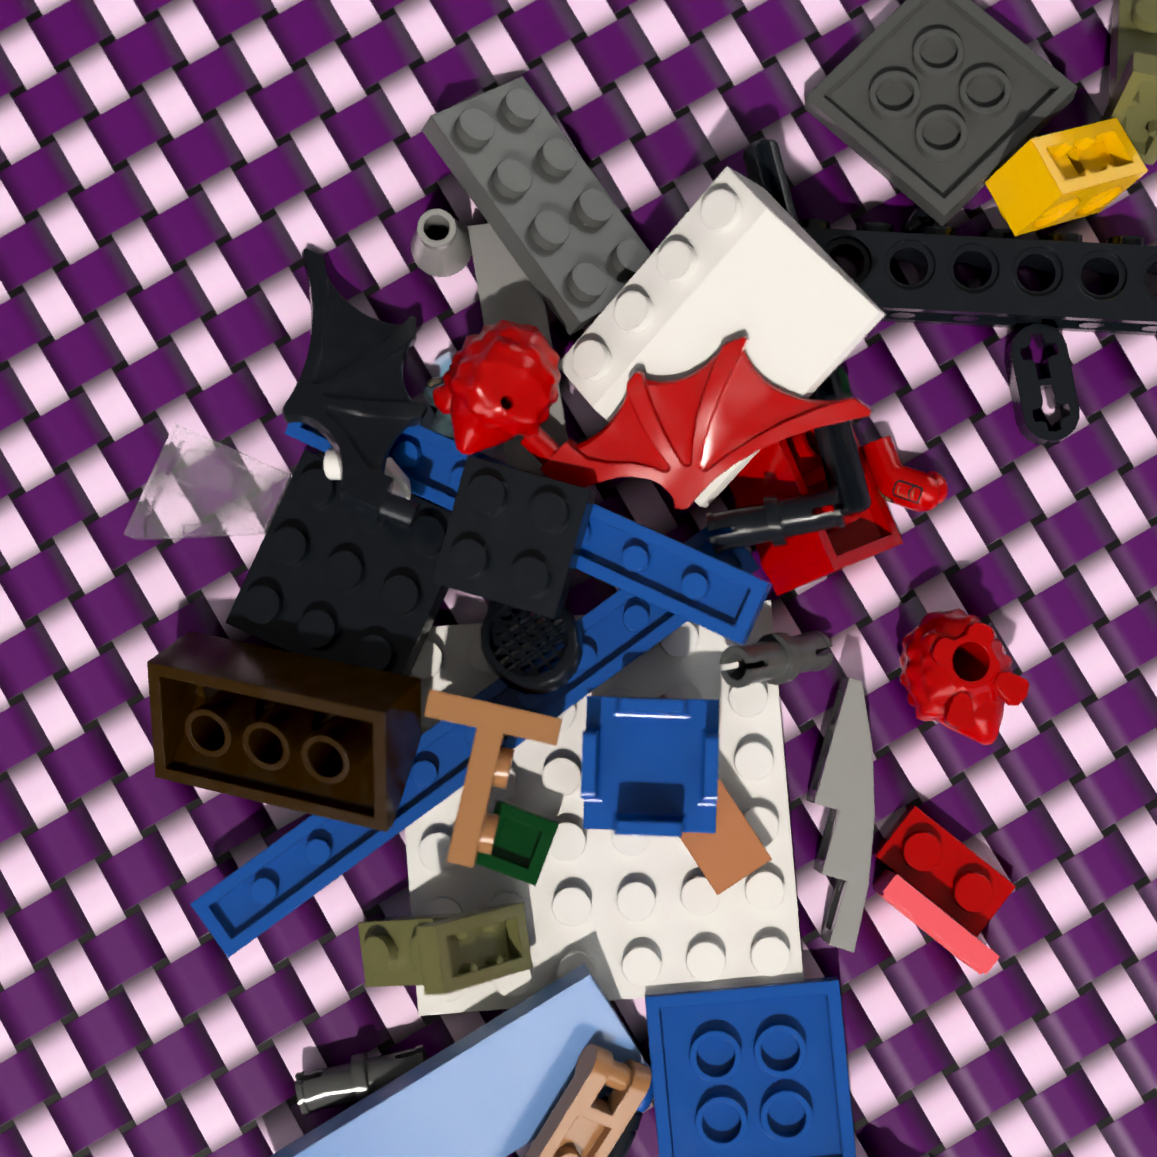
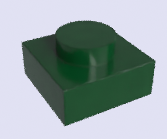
(519, 843)

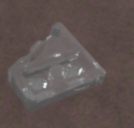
(206, 491)

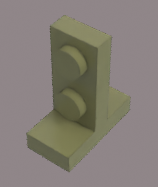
(1134, 74)
(445, 949)

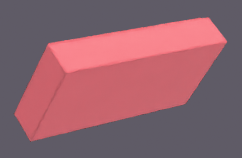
(935, 922)

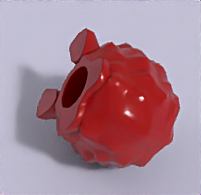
(499, 386)
(959, 674)

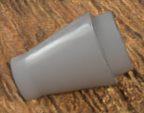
(442, 256)

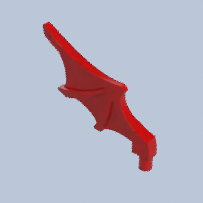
(689, 428)

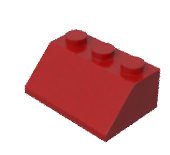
(796, 469)

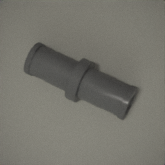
(776, 658)
(353, 1080)

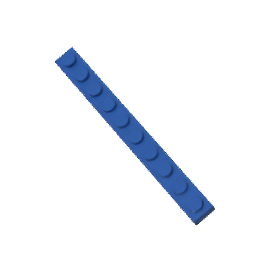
(326, 848)

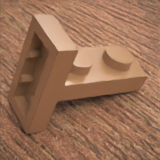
(487, 765)

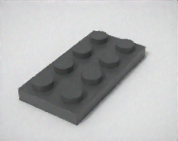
(539, 199)

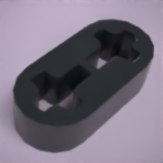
(1056, 381)

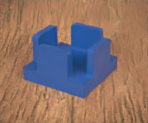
(650, 765)

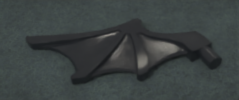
(356, 395)

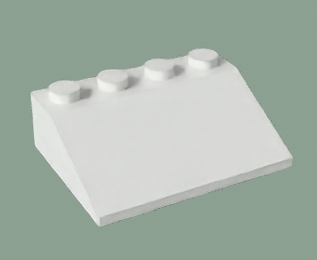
(722, 275)

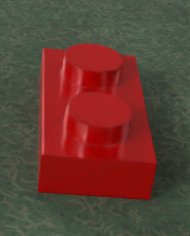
(944, 870)

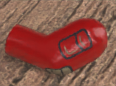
(903, 484)

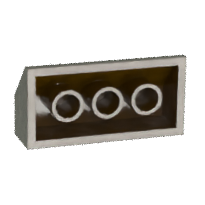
(284, 728)

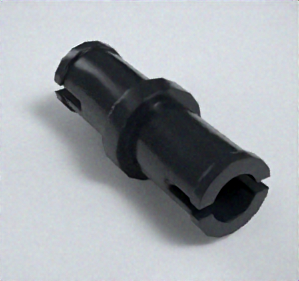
(775, 520)

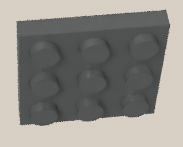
(939, 101)

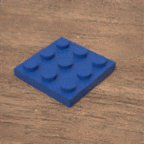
(751, 1071)

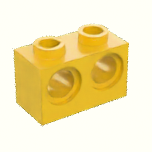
(1065, 176)

